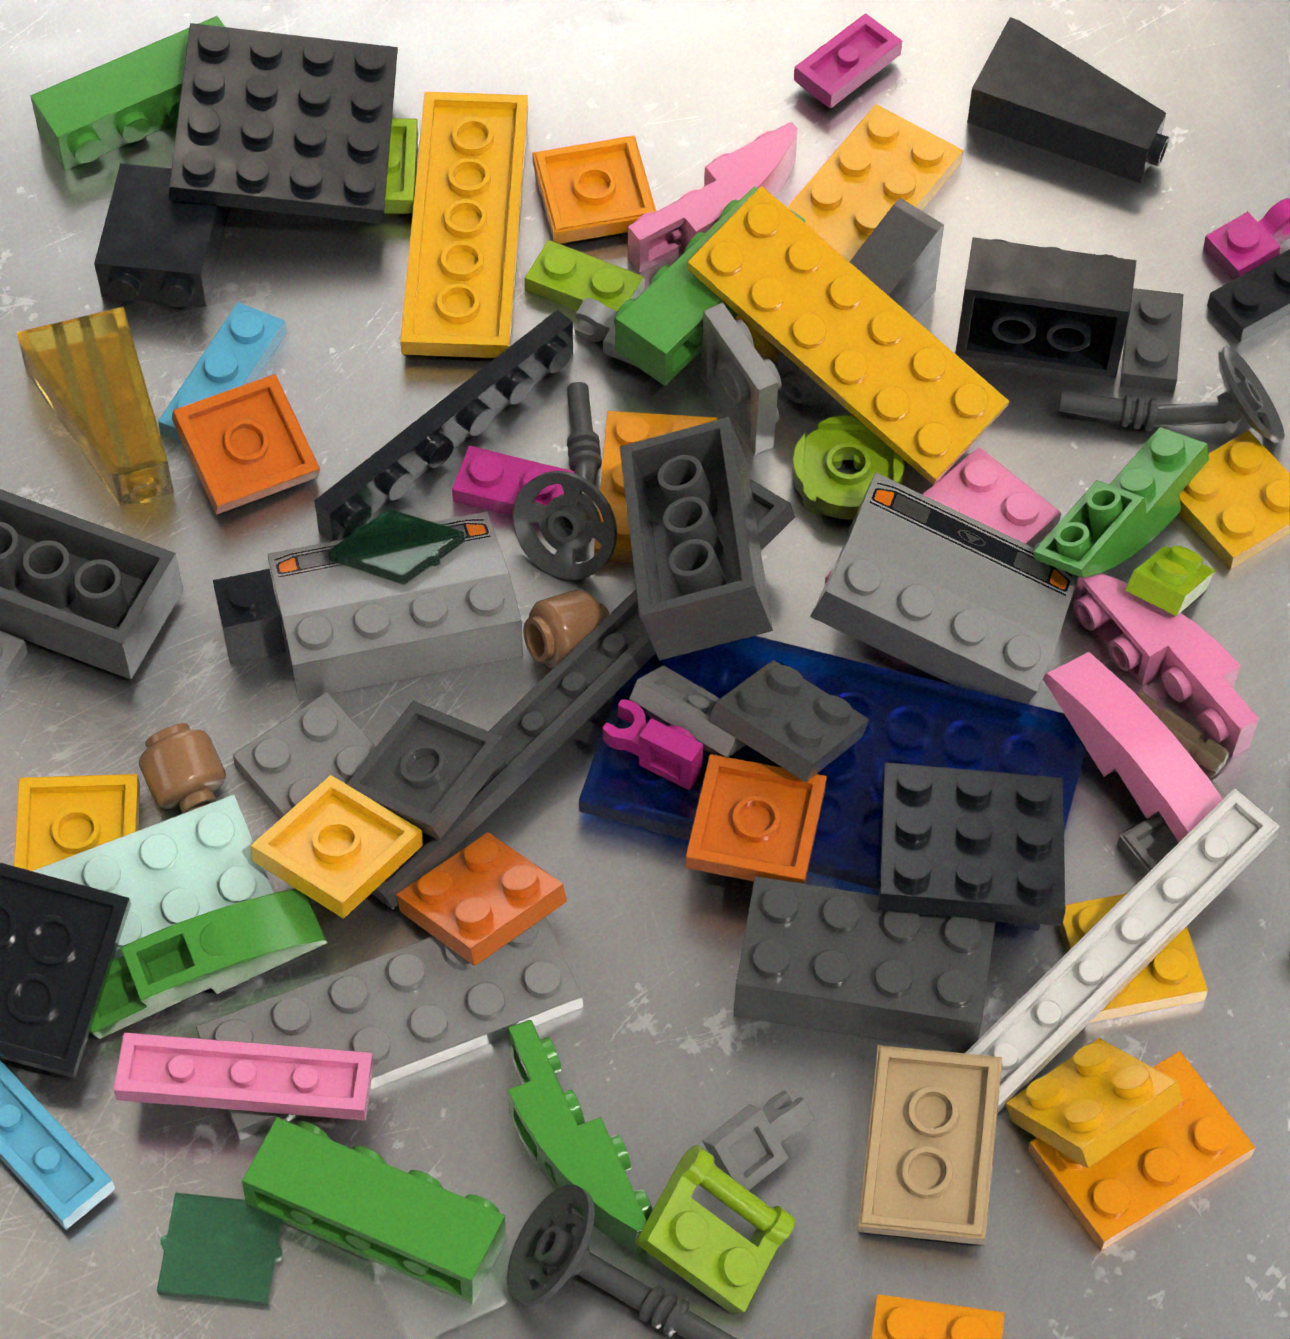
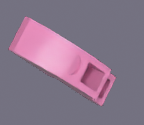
(727, 178)
(1169, 646)

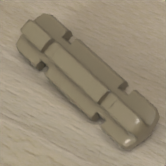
(1208, 755)

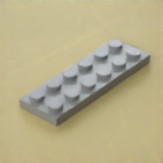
(409, 1008)

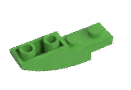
(1128, 513)
(206, 953)
(568, 1147)

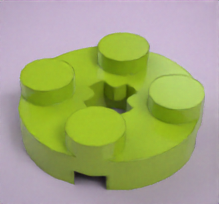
(822, 451)

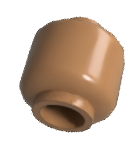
(561, 624)
(182, 768)

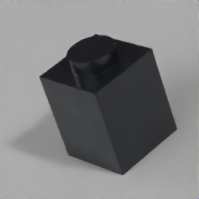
(249, 616)

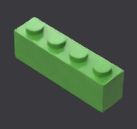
(114, 101)
(665, 323)
(375, 1208)

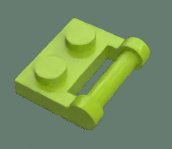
(705, 1247)

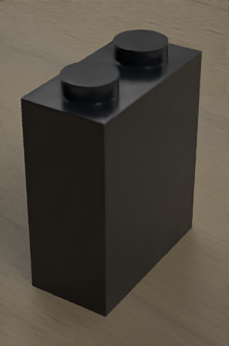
(157, 245)

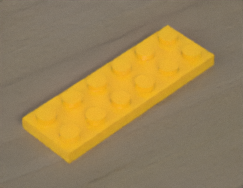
(864, 179)
(465, 225)
(847, 335)

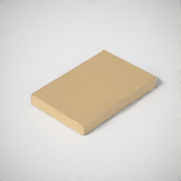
(930, 1145)

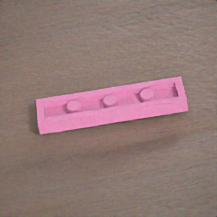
(244, 1076)

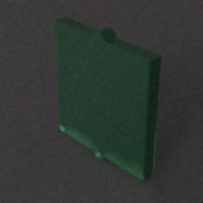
(396, 546)
(219, 1250)

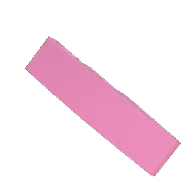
(1134, 742)

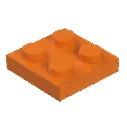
(245, 443)
(755, 821)
(481, 898)

